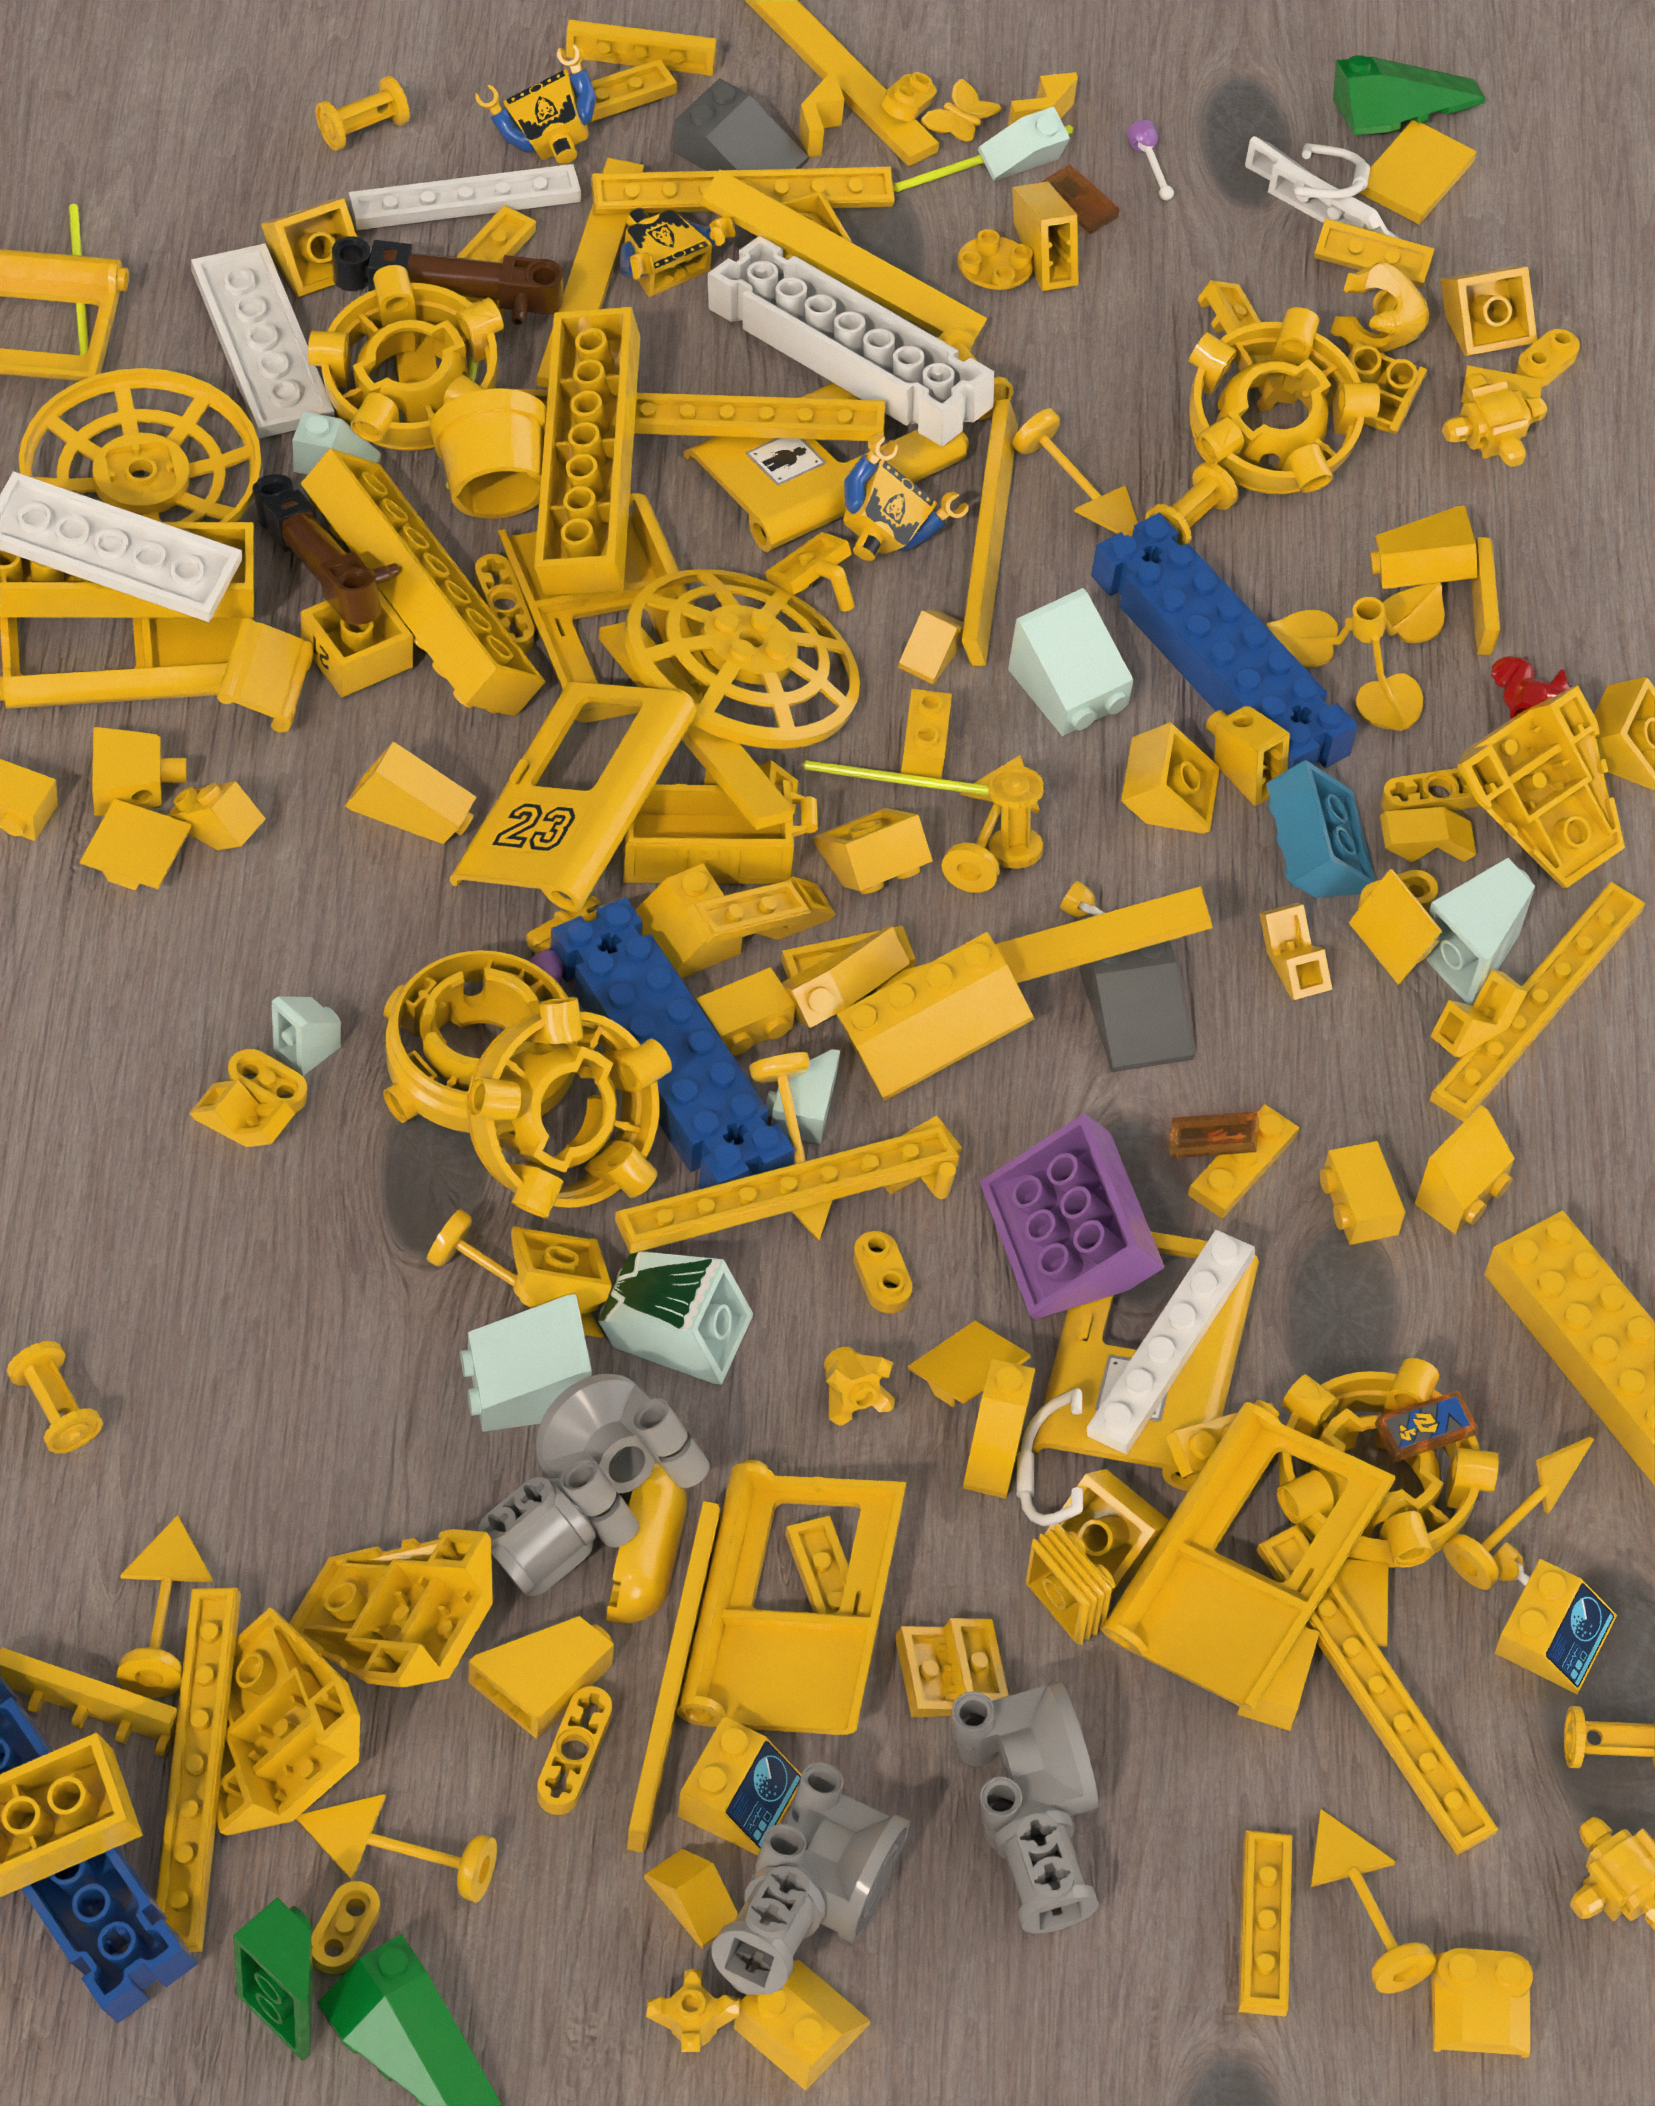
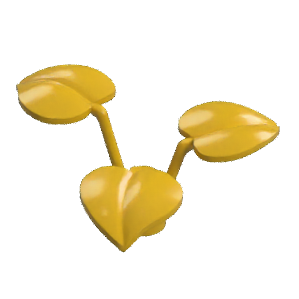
(1412, 614)

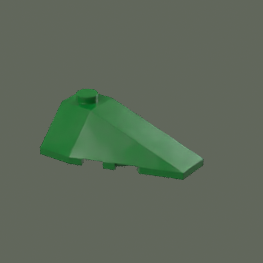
(1382, 93)
(402, 2026)

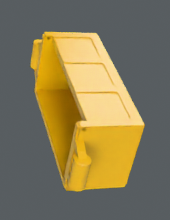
(701, 825)

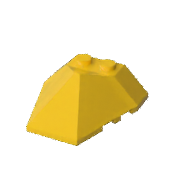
(1548, 786)
(400, 1611)
(286, 1730)

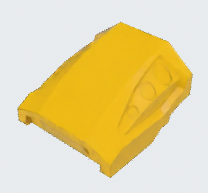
(1396, 381)

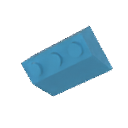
(1319, 832)

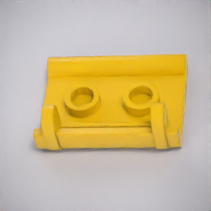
(266, 672)

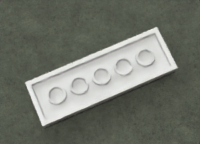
(260, 338)
(115, 547)

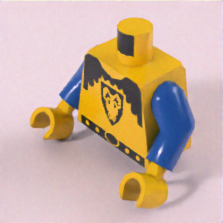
(548, 114)
(669, 249)
(889, 508)

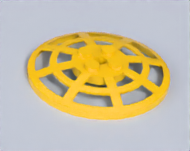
(146, 451)
(745, 647)

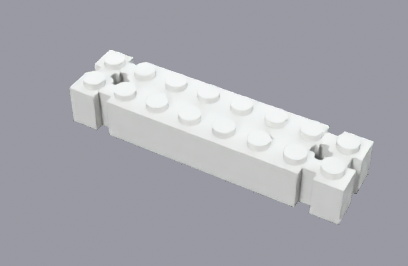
(851, 340)

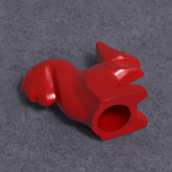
(1520, 685)

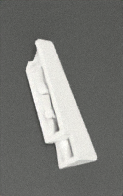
(1284, 172)

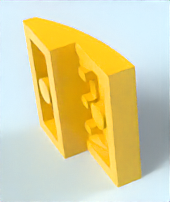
(948, 1662)

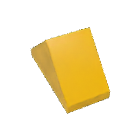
(932, 645)
(693, 1894)

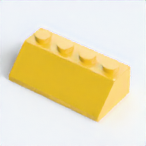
(935, 1016)

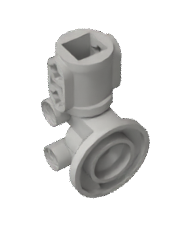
(592, 1447)
(1033, 1806)
(809, 1872)

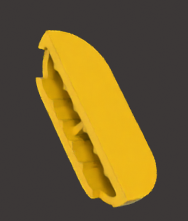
(648, 1560)

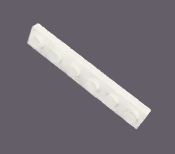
(464, 196)
(1170, 1342)

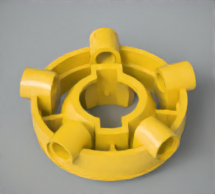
(402, 313)
(1310, 369)
(437, 996)
(515, 1090)
(1403, 1534)

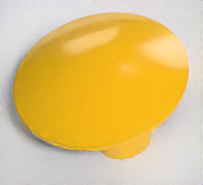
(995, 261)

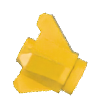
(856, 1383)
(693, 2012)

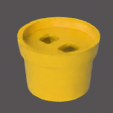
(491, 451)

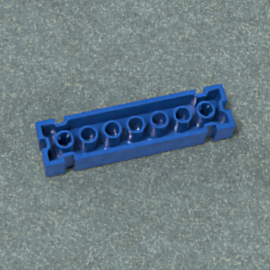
(1218, 639)
(706, 1098)
(97, 1902)

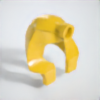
(1398, 308)

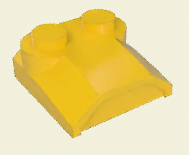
(557, 1267)
(1481, 2002)

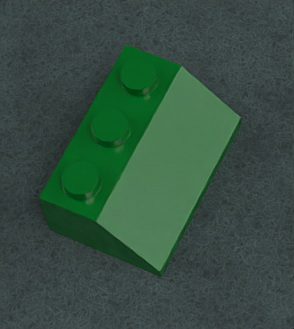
(277, 1972)

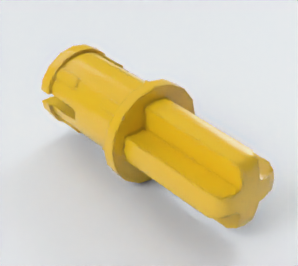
(540, 937)

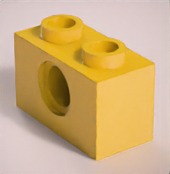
(926, 733)

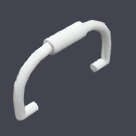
(1360, 178)
(1025, 1464)

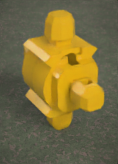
(1494, 419)
(1619, 1874)

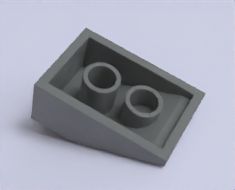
(733, 133)
(1139, 1007)

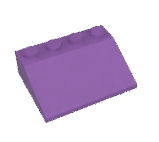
(1071, 1220)

